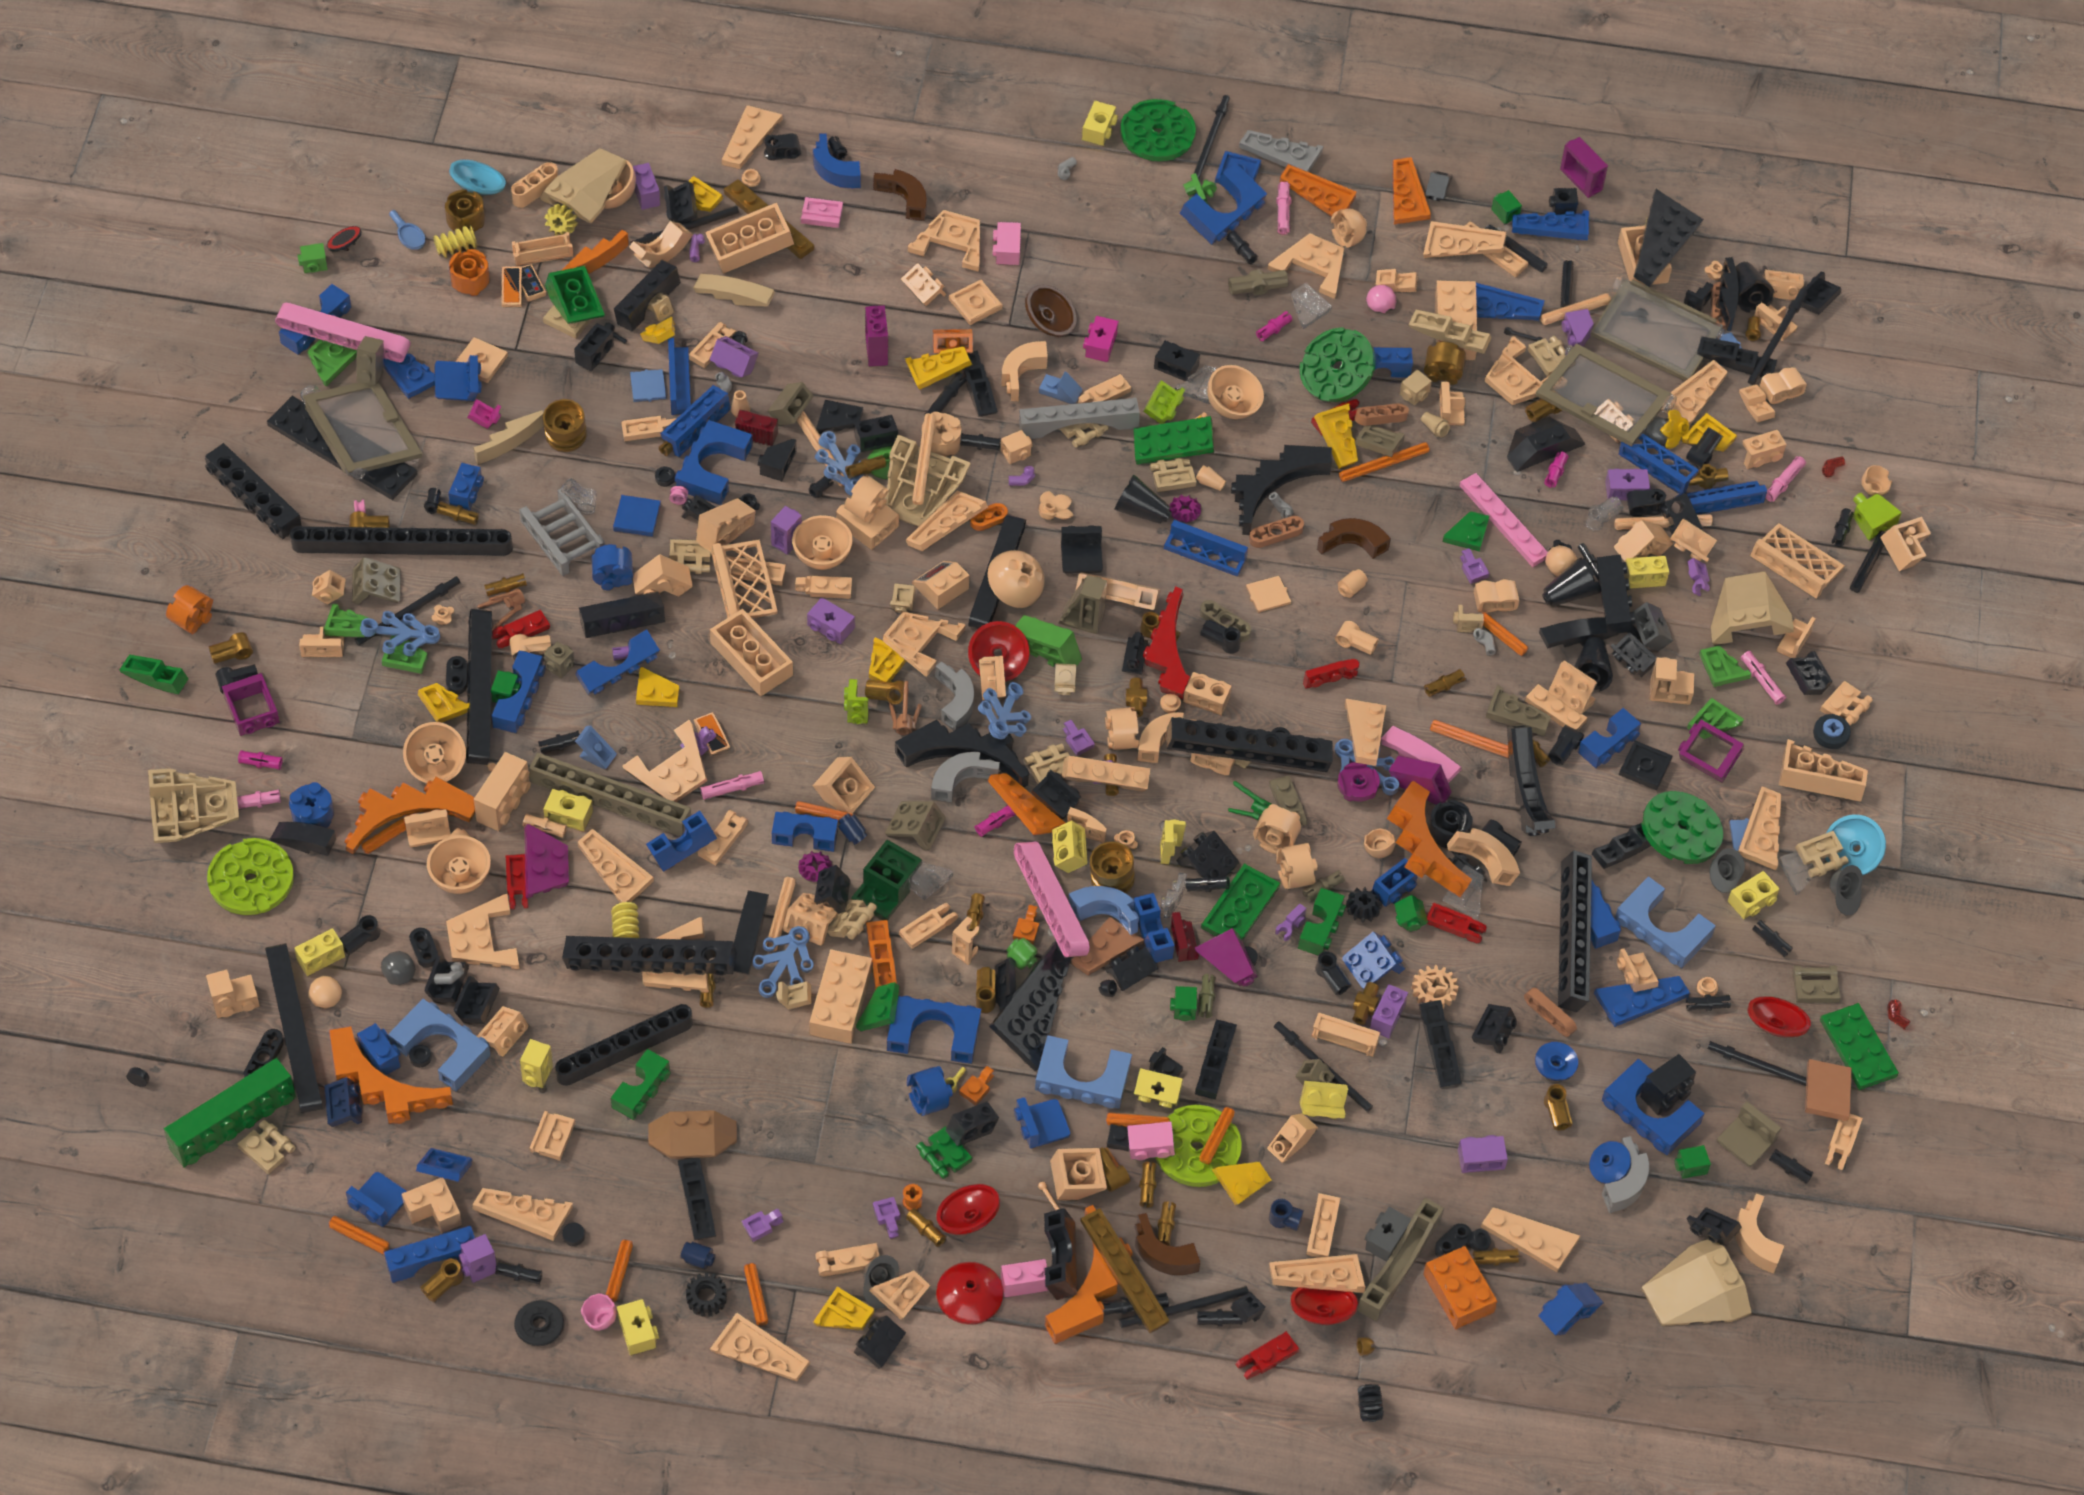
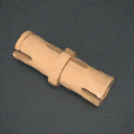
(545, 825)

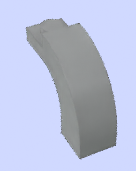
(961, 707)
(957, 769)
(1626, 1191)

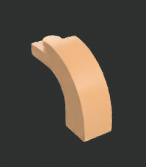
(664, 247)
(1020, 360)
(1154, 737)
(1490, 851)
(1752, 1242)

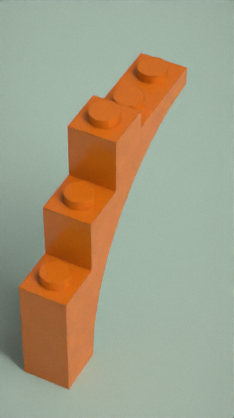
(408, 800)
(1416, 838)
(377, 1087)
(1085, 1308)

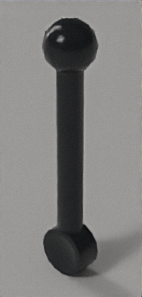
(1508, 331)

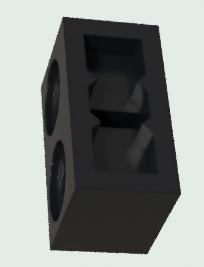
(594, 347)
(876, 433)
(1686, 512)
(972, 1123)

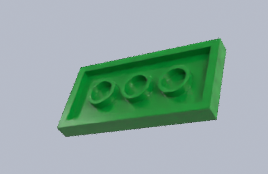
(1173, 440)
(1242, 903)
(1859, 1046)

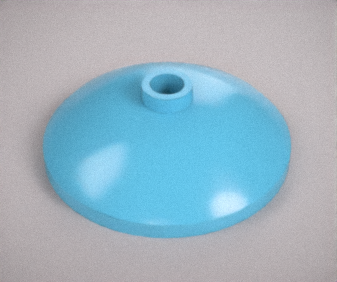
(477, 177)
(1860, 831)

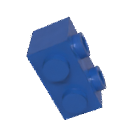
(466, 486)
(1395, 883)
(378, 1049)

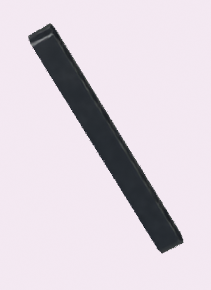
(401, 541)

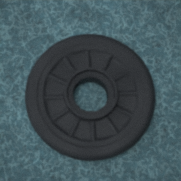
(539, 1310)

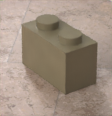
(370, 360)
(790, 403)

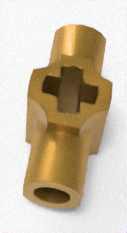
(1709, 476)
(1136, 695)
(1365, 1003)

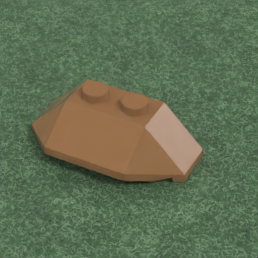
(692, 1134)

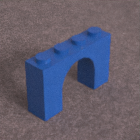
(1214, 224)
(712, 439)
(961, 1019)
(1662, 1132)

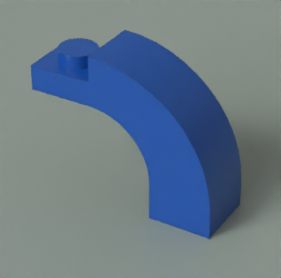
(836, 172)

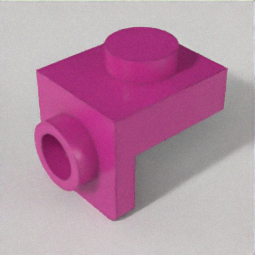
(484, 414)

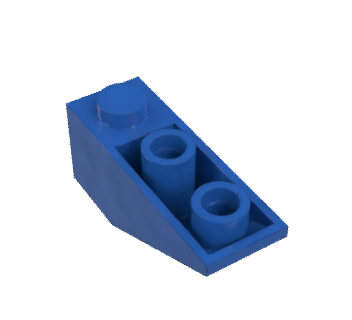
(1603, 925)

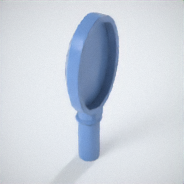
(408, 233)

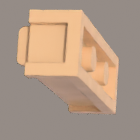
(542, 249)
(1345, 1034)

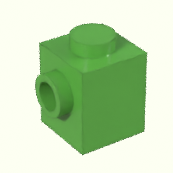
(312, 258)

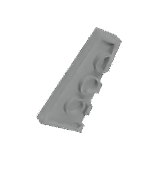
(1281, 150)

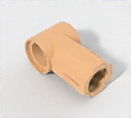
(1351, 635)
(533, 645)

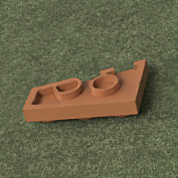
(1105, 945)

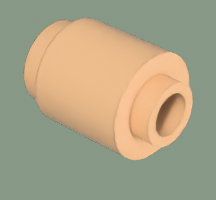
(1352, 583)

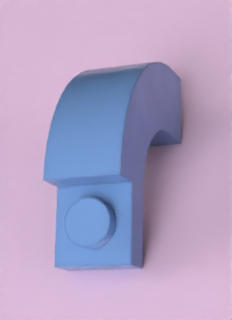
(1105, 900)

